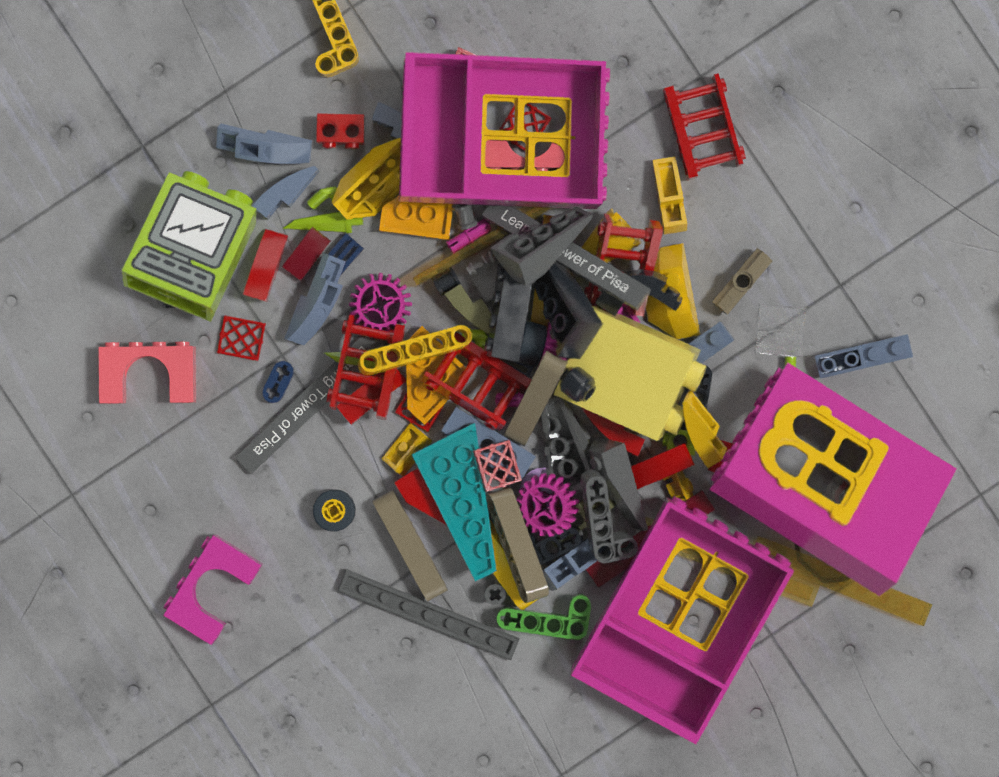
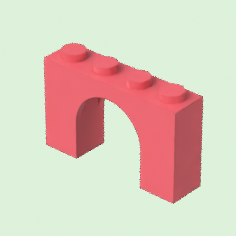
(116, 361)

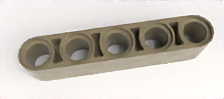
(535, 398)
(410, 545)
(517, 545)

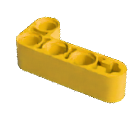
(339, 46)

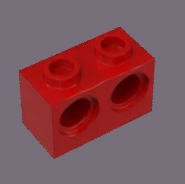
(341, 123)

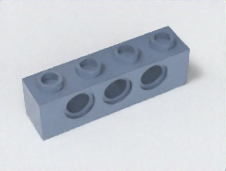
(460, 419)

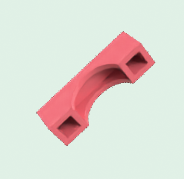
(501, 156)

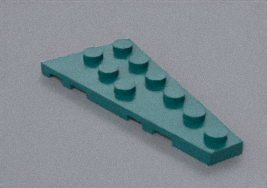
(460, 496)

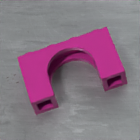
(185, 608)

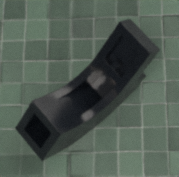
(650, 279)

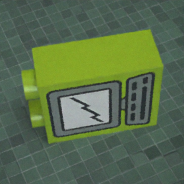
(190, 244)

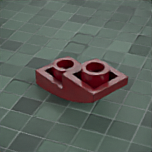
(306, 253)

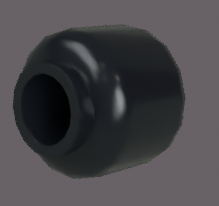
(577, 384)

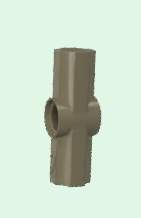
(752, 270)

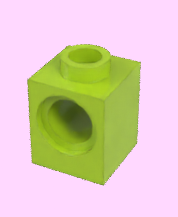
(669, 437)

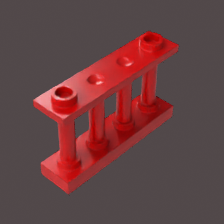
(687, 143)
(646, 256)
(496, 370)
(386, 382)

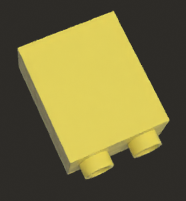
(637, 375)

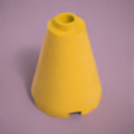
(617, 242)

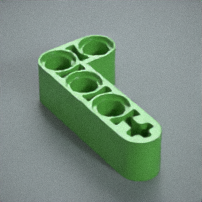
(543, 618)

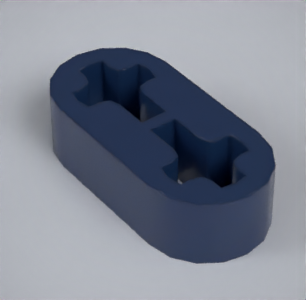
(273, 379)

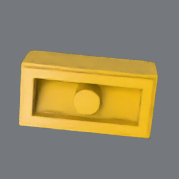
(399, 455)

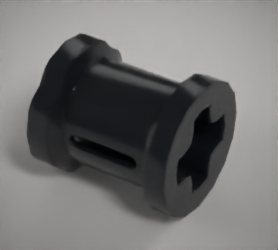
(446, 281)

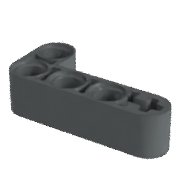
(602, 515)

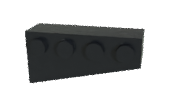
(568, 310)
(507, 317)

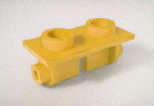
(680, 486)

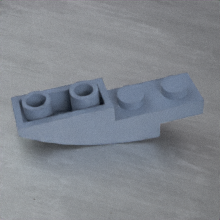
(267, 147)
(318, 304)
(712, 341)
(864, 356)

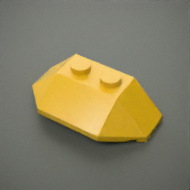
(370, 182)
(683, 322)

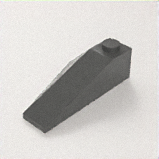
(535, 251)
(565, 443)
(613, 464)

